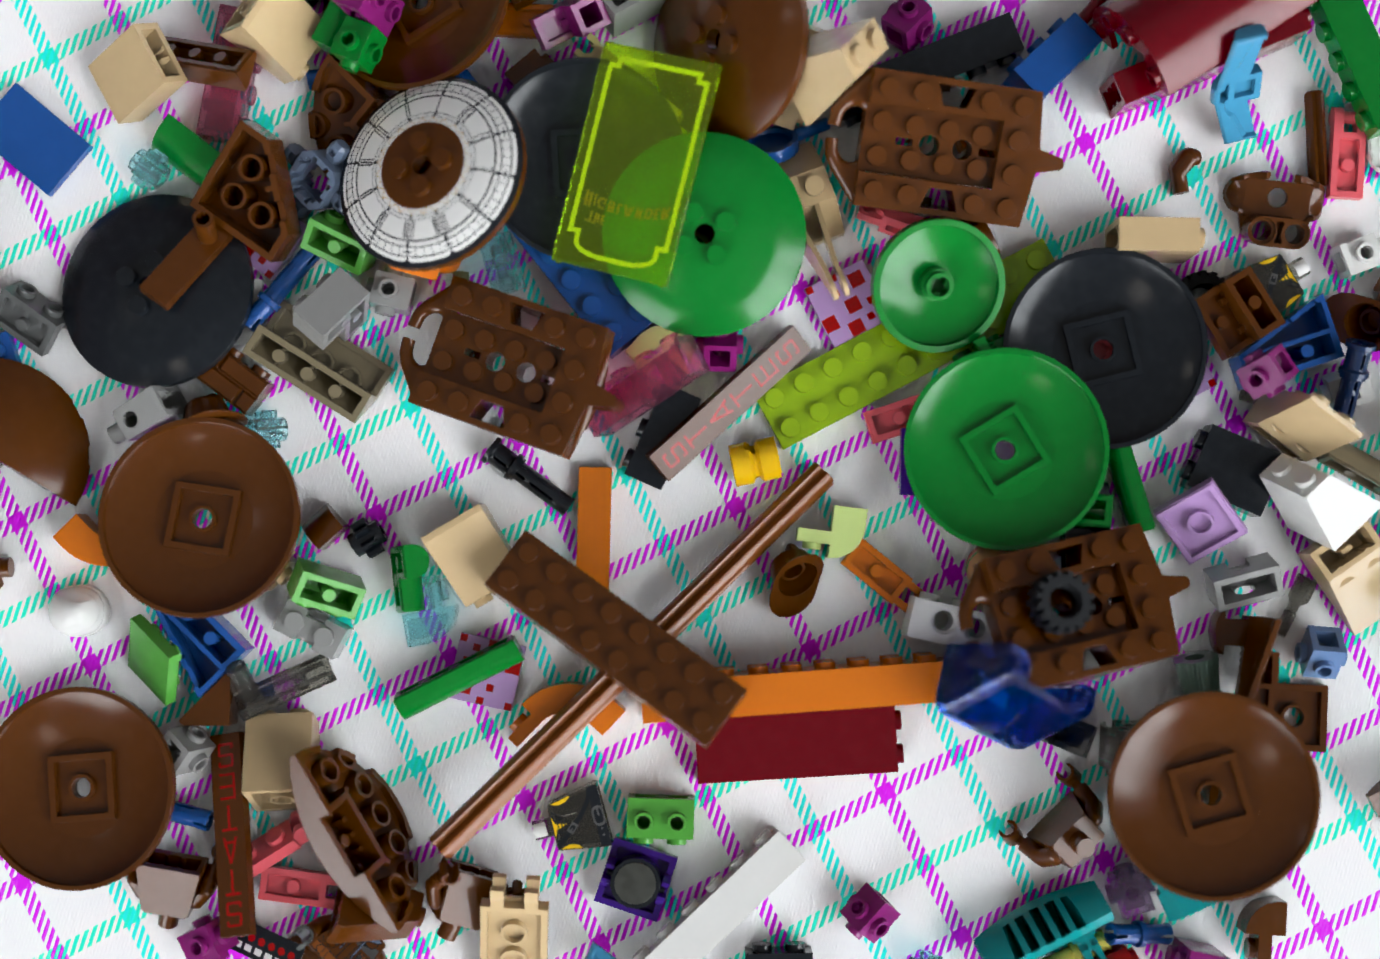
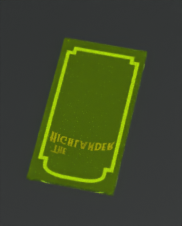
(636, 163)

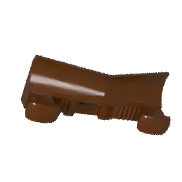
(1260, 676)

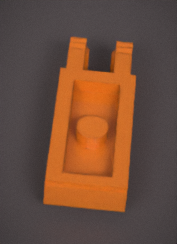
(880, 574)

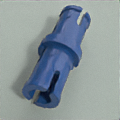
(1138, 933)

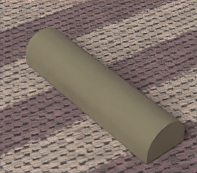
(1354, 465)

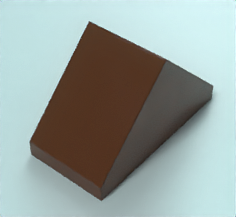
(215, 707)

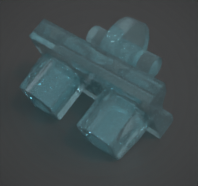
(503, 264)

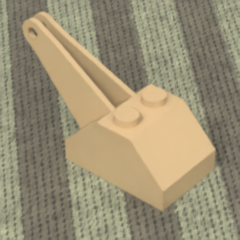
(820, 213)

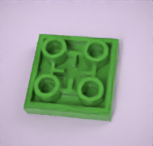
(154, 659)

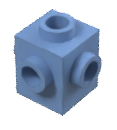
(1321, 652)

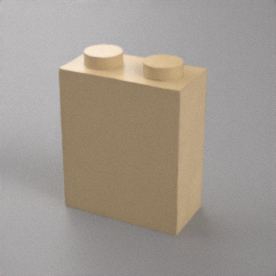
(137, 72)
(1157, 237)

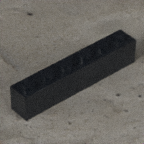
(956, 56)

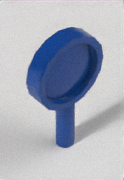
(784, 143)

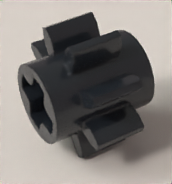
(367, 537)

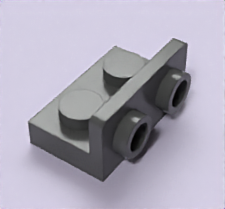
(30, 316)

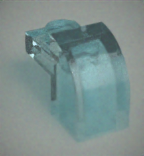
(437, 621)

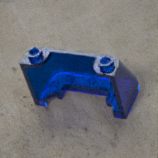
(990, 693)

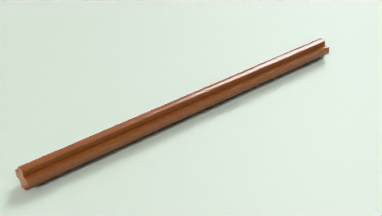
(601, 691)

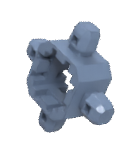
(303, 162)

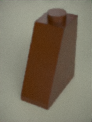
(353, 925)

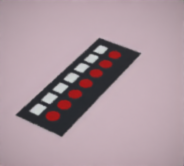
(267, 945)

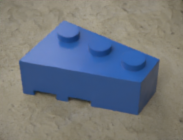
(205, 647)

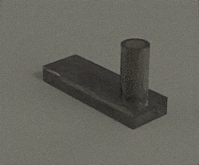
(278, 689)

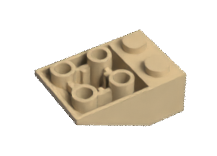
(1301, 424)
(1349, 576)

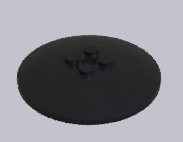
(552, 115)
(1144, 316)
(127, 331)

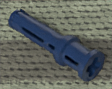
(1352, 374)

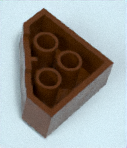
(252, 192)

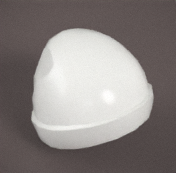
(79, 610)

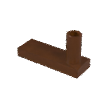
(186, 260)

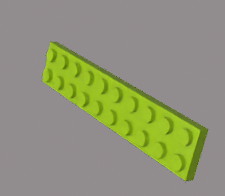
(873, 365)

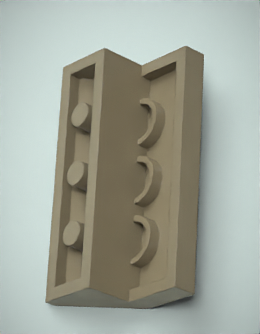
(338, 376)

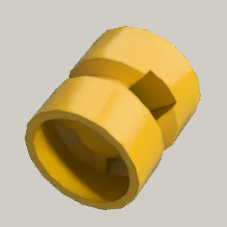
(755, 461)

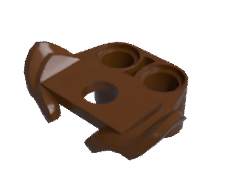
(1248, 198)

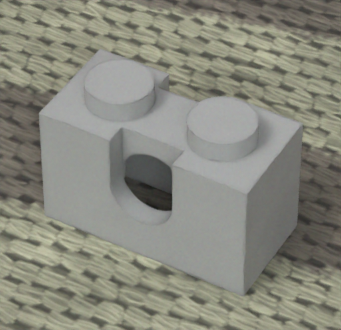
(1258, 572)
(325, 638)

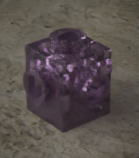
(1129, 890)

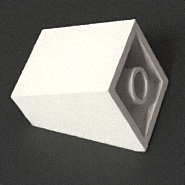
(1316, 501)

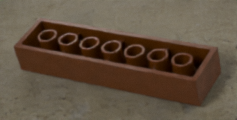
(616, 639)

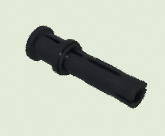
(515, 468)

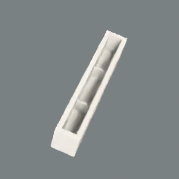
(727, 900)

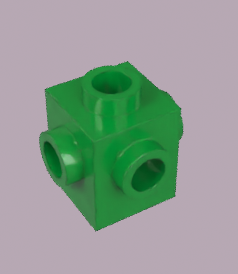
(358, 45)

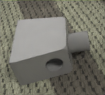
(146, 412)

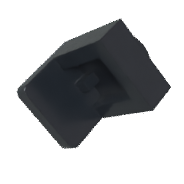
(1074, 738)

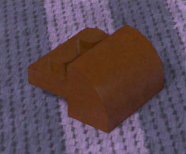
(1238, 313)

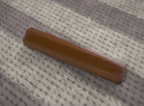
(1316, 136)

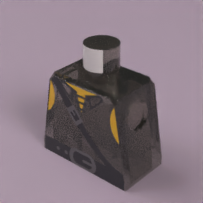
(1280, 279)
(576, 819)

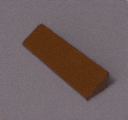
(214, 63)

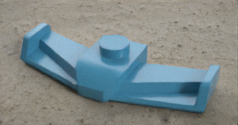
(1238, 84)

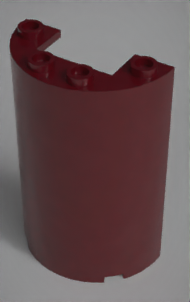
(1185, 35)

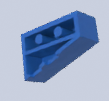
(1053, 58)
(1306, 336)

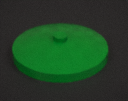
(937, 284)

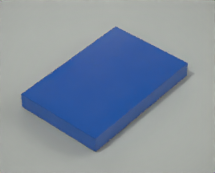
(38, 141)

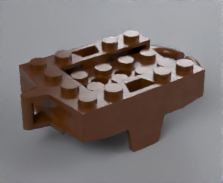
(911, 107)
(468, 387)
(1120, 636)

